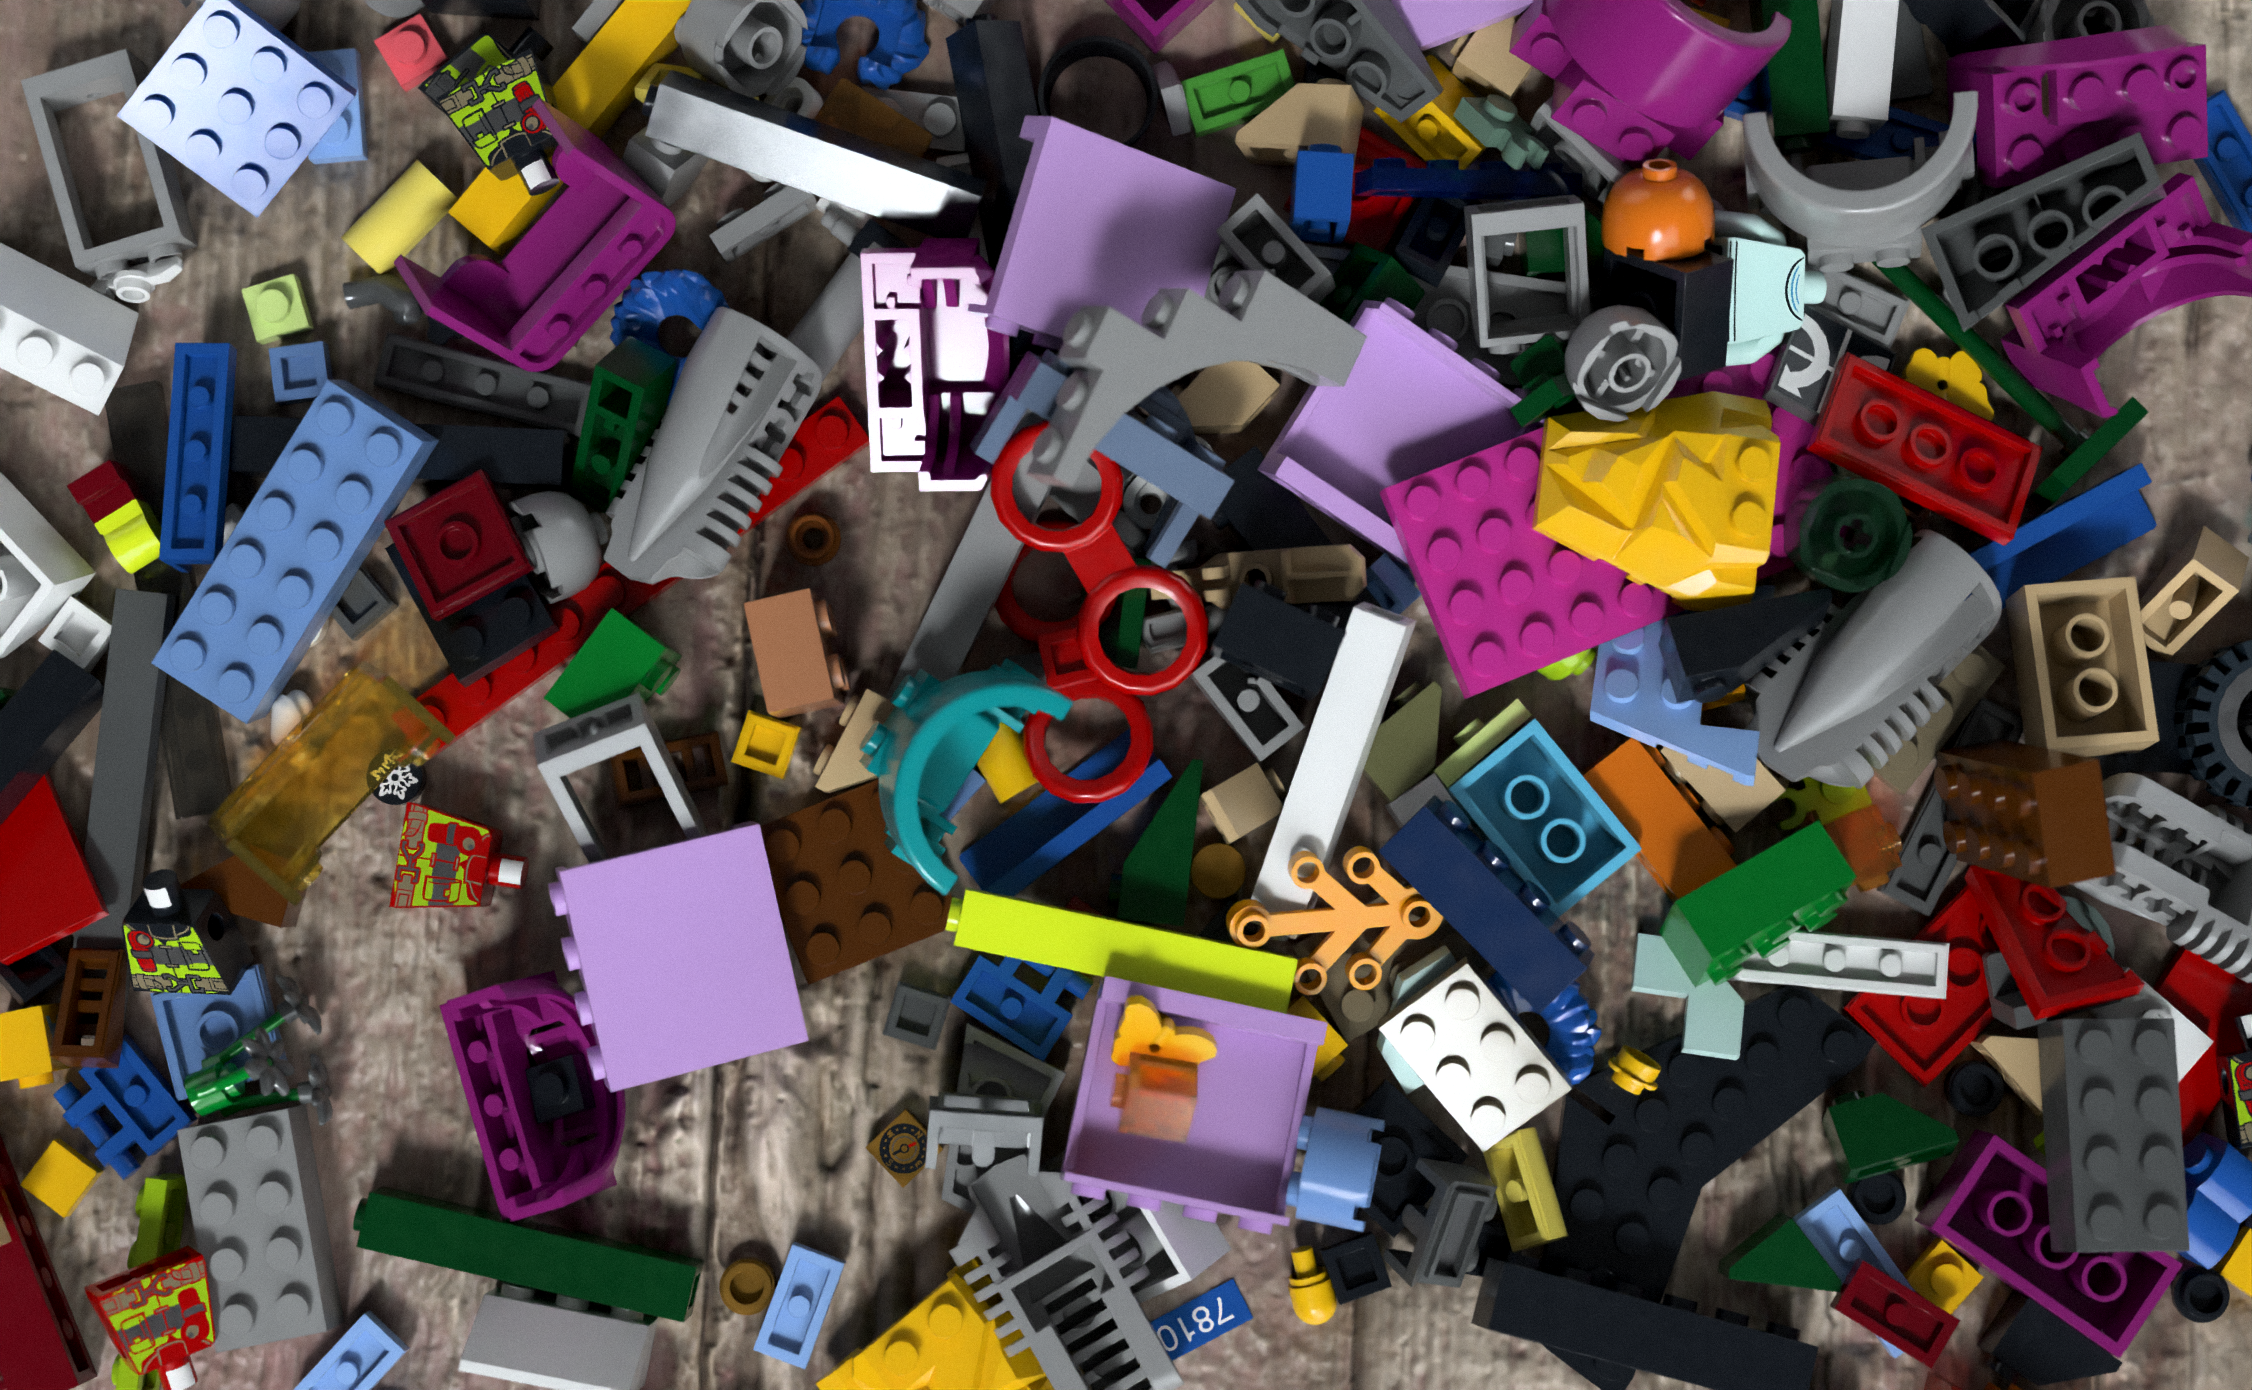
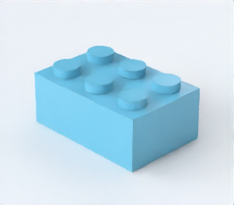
(1543, 816)

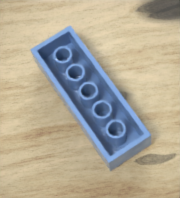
(295, 551)

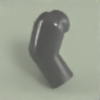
(388, 292)

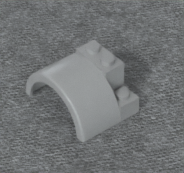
(1861, 206)

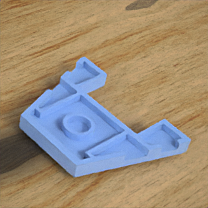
(1638, 701)

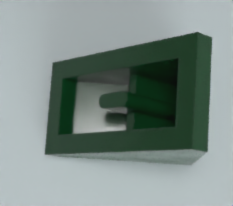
(1780, 1256)

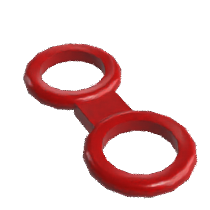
(1103, 568)
(1071, 677)

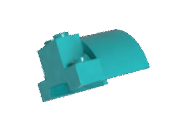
(934, 745)

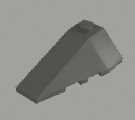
(1358, 41)

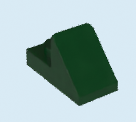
(1543, 381)

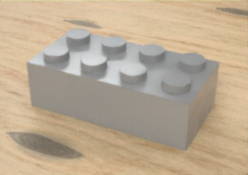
(261, 1227)

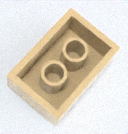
(2082, 667)

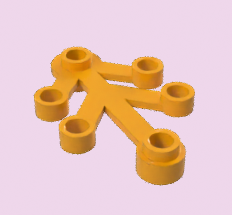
(1344, 919)

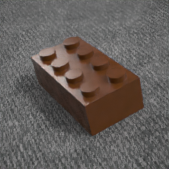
(2025, 812)

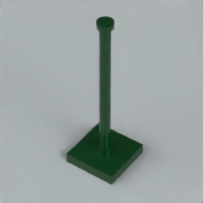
(2079, 447)

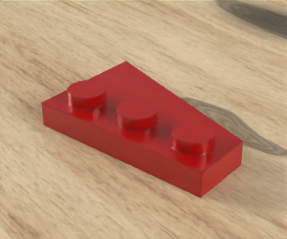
(2046, 948)

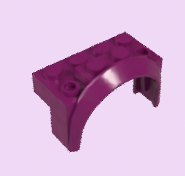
(2097, 96)
(523, 1158)

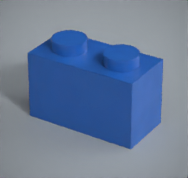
(1321, 194)

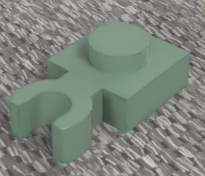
(1497, 125)

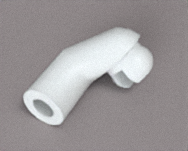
(287, 713)

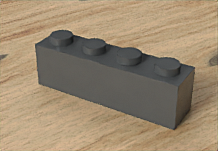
(2025, 231)

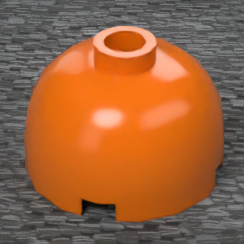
(1658, 211)

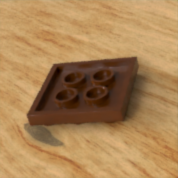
(844, 888)

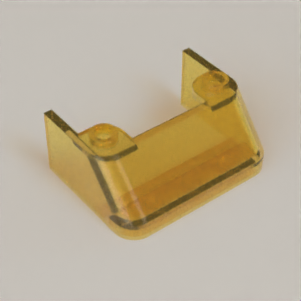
(323, 775)

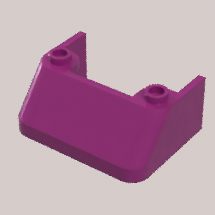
(563, 267)

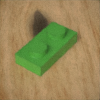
(1236, 92)

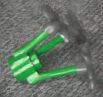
(220, 1084)

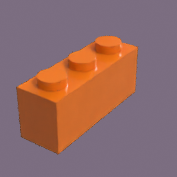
(1660, 817)

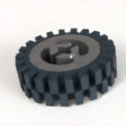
(2211, 724)

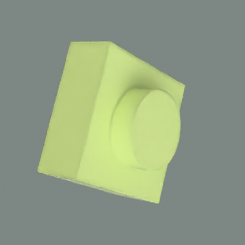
(277, 309)

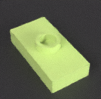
(1478, 740)

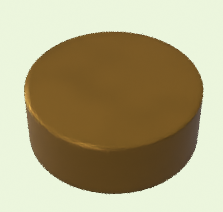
(1218, 870)
(747, 1286)

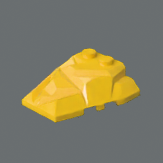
(1667, 494)
(942, 1347)

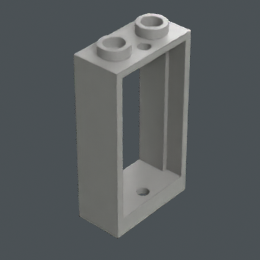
(85, 83)
(616, 730)

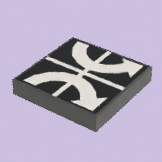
(1810, 359)

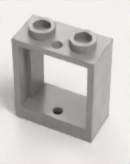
(1526, 216)

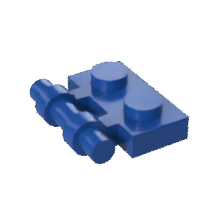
(1014, 1007)
(138, 1100)

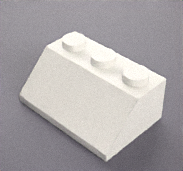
(61, 332)
(35, 570)
(1167, 1242)
(558, 1342)

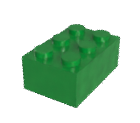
(1758, 905)

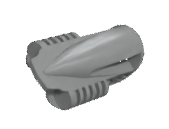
(711, 452)
(1872, 667)
(2195, 881)
(1061, 1282)

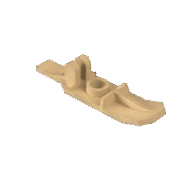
(1304, 573)

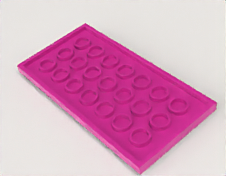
(1524, 601)

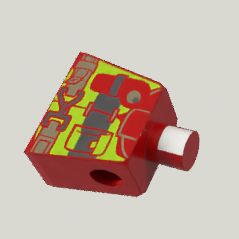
(451, 861)
(158, 1315)

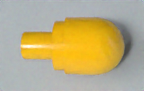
(1310, 1288)

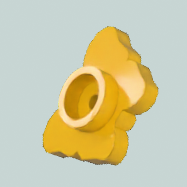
(1957, 373)
(1156, 1034)

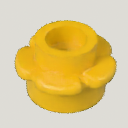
(1634, 1070)

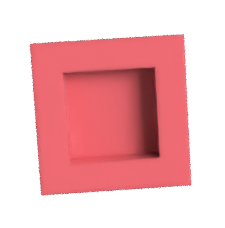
(412, 52)

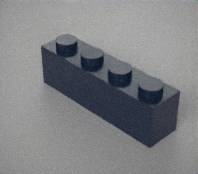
(1488, 902)

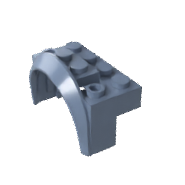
(1157, 450)

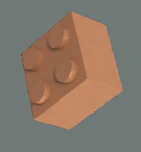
(796, 653)

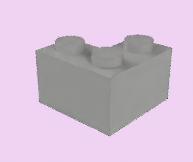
(1266, 243)
(1248, 706)

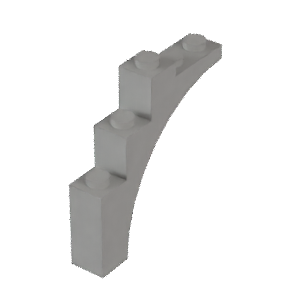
(1182, 332)

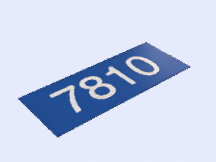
(1202, 1319)

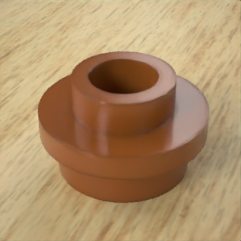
(801, 526)

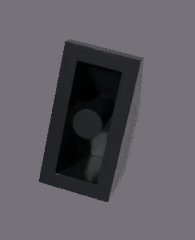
(2040, 1346)

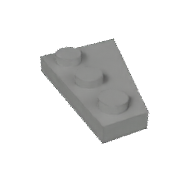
(994, 1069)

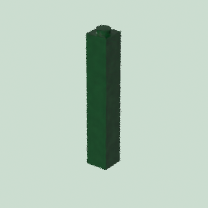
(1794, 80)
(528, 1253)

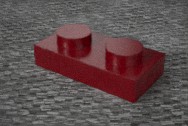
(1894, 1313)

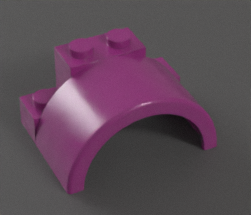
(1641, 70)

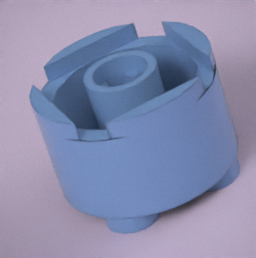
(1336, 1168)

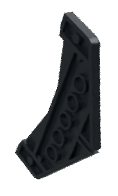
(1638, 1176)

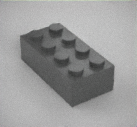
(2113, 1135)

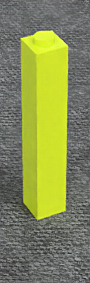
(1121, 949)

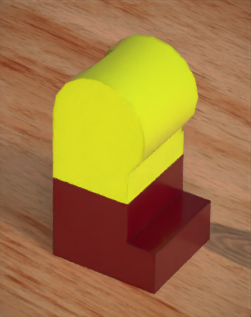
(119, 514)

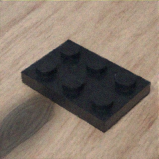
(487, 630)

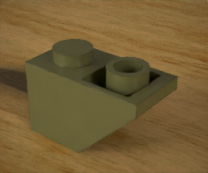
(1405, 742)

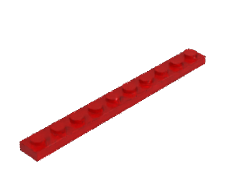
(816, 450)

